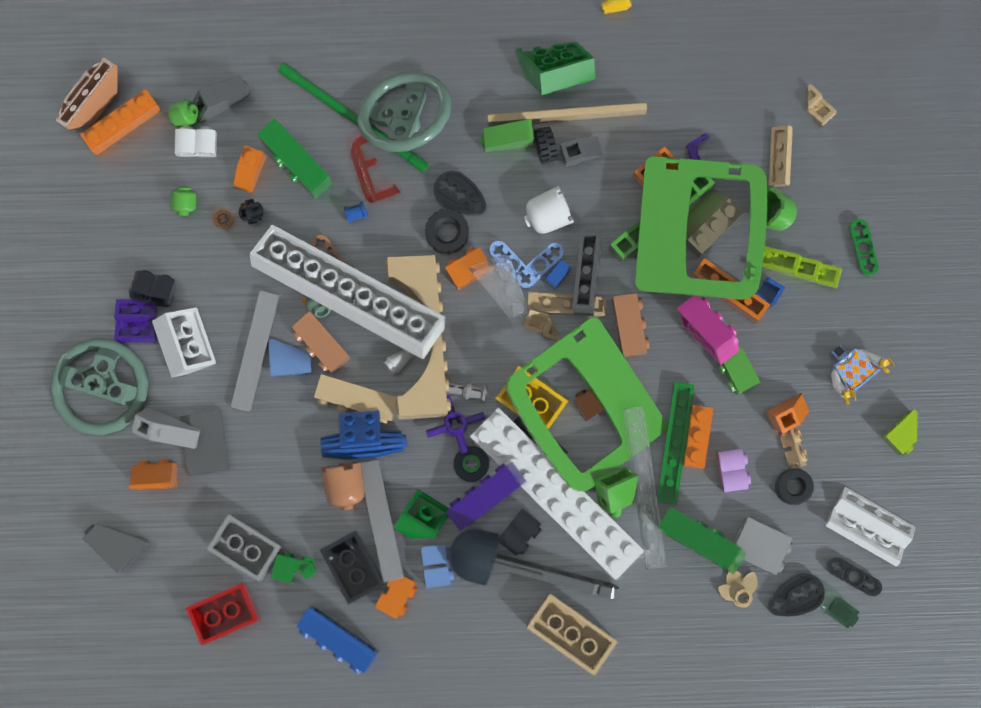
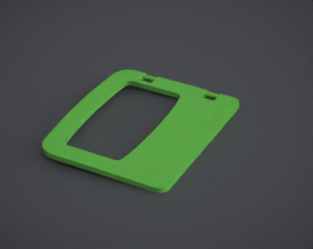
(664, 228)
(611, 382)

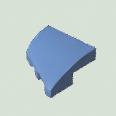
(288, 360)

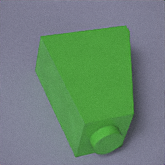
(508, 136)

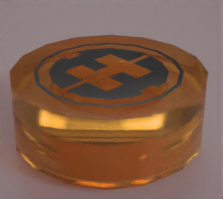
(223, 219)

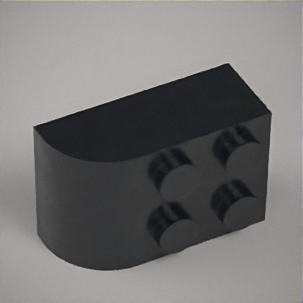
(352, 567)

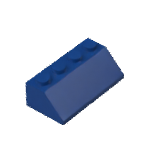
(337, 639)

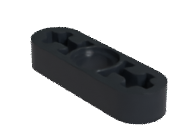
(870, 579)

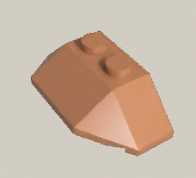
(89, 96)

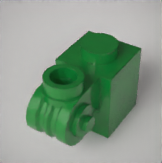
(287, 565)

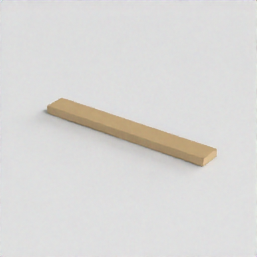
(569, 114)

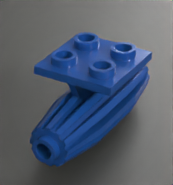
(361, 438)

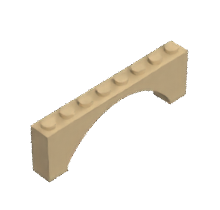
(419, 279)

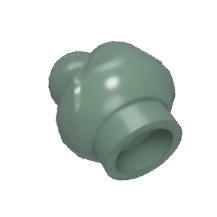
(315, 307)

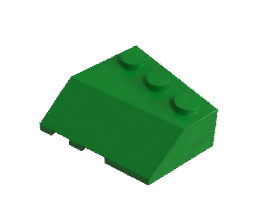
(556, 67)

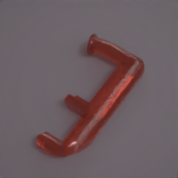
(363, 174)

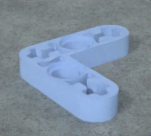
(530, 268)

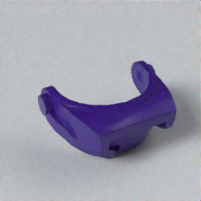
(692, 147)

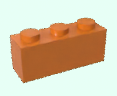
(698, 437)

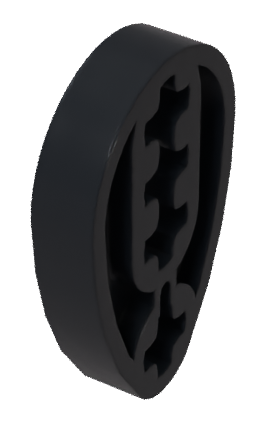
(464, 184)
(794, 584)

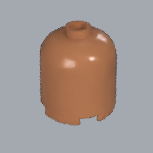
(344, 484)

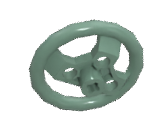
(405, 115)
(109, 351)

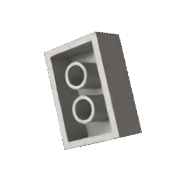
(244, 547)

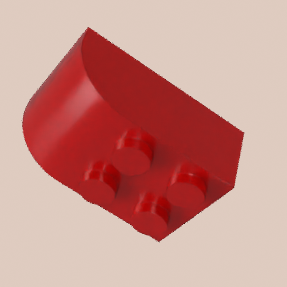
(223, 613)

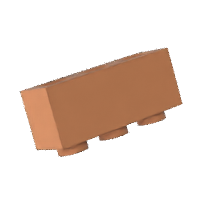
(630, 325)
(320, 343)

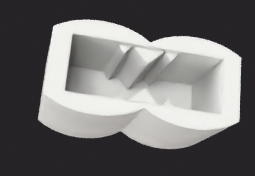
(196, 142)

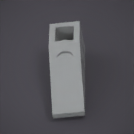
(165, 429)

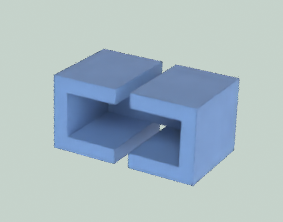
(437, 576)

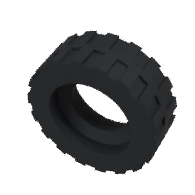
(447, 216)

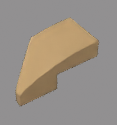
(818, 108)
(540, 322)

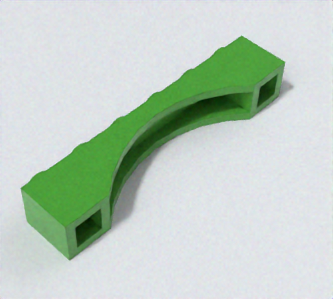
(628, 242)

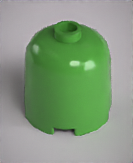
(780, 210)

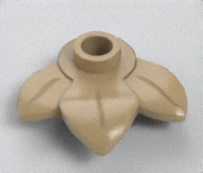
(737, 585)

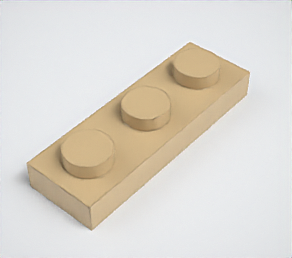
(780, 156)

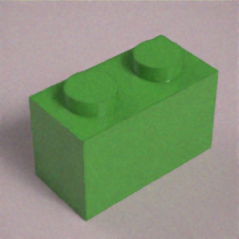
(739, 372)

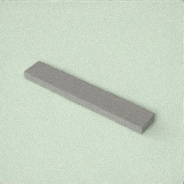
(255, 351)
(381, 522)

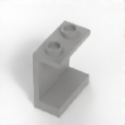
(763, 545)

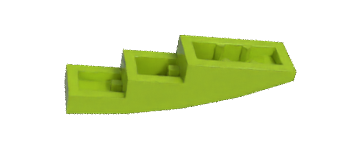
(801, 267)

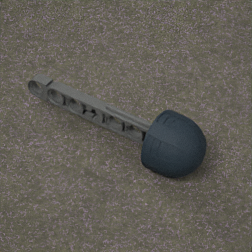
(475, 555)

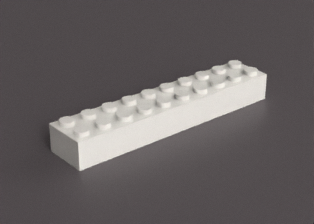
(347, 291)
(567, 507)

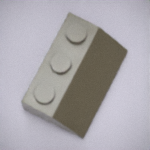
(710, 220)

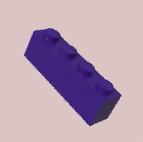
(486, 496)

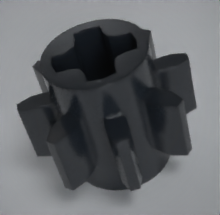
(251, 211)

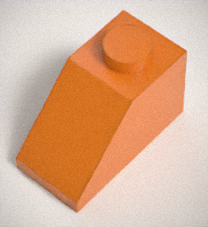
(248, 168)

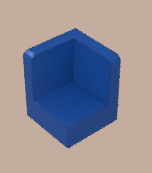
(770, 291)

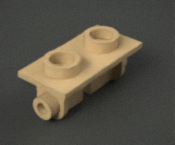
(797, 454)

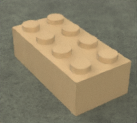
(571, 634)

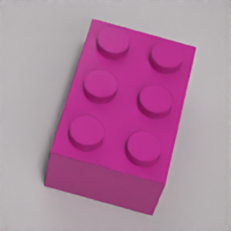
(709, 329)

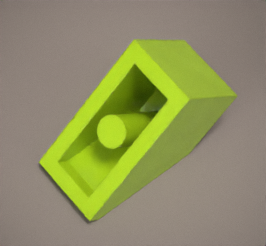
(903, 434)

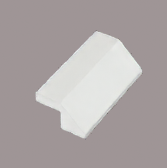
(870, 526)

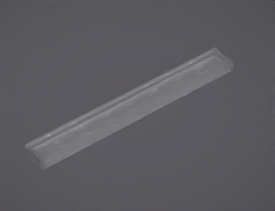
(645, 490)

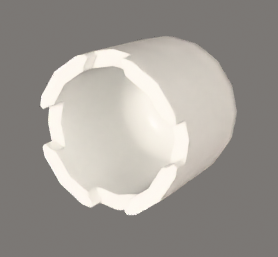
(548, 211)

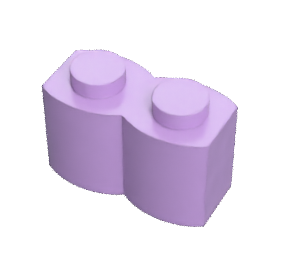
(732, 470)

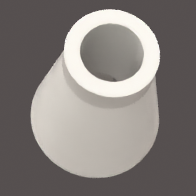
(397, 361)

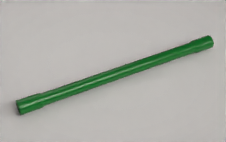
(294, 76)

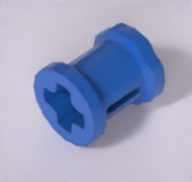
(355, 212)

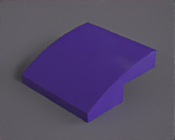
(134, 321)

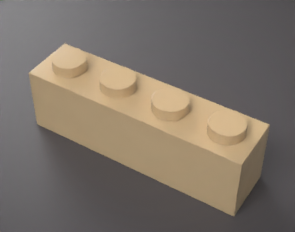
(354, 397)

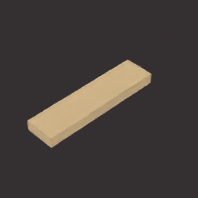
(561, 303)

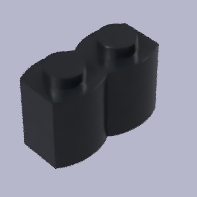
(152, 288)
(519, 533)

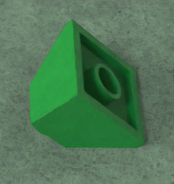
(422, 517)

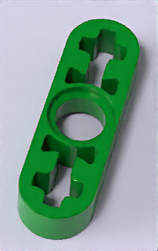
(868, 240)

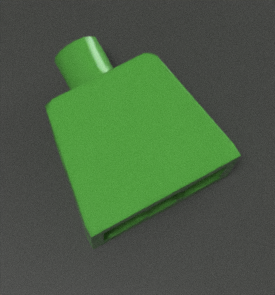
(616, 490)

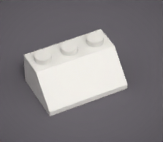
(183, 341)

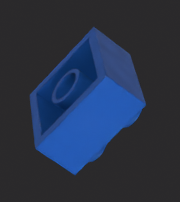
(555, 277)

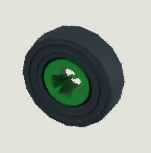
(480, 470)

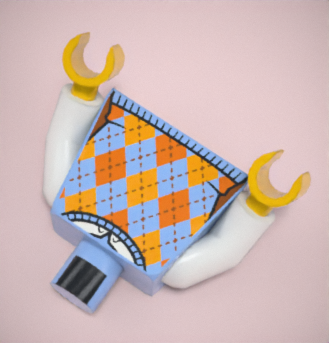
(855, 370)

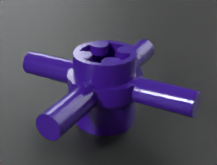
(458, 432)

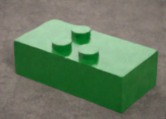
(294, 158)
(703, 541)

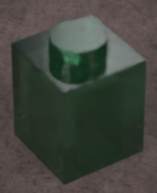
(842, 612)

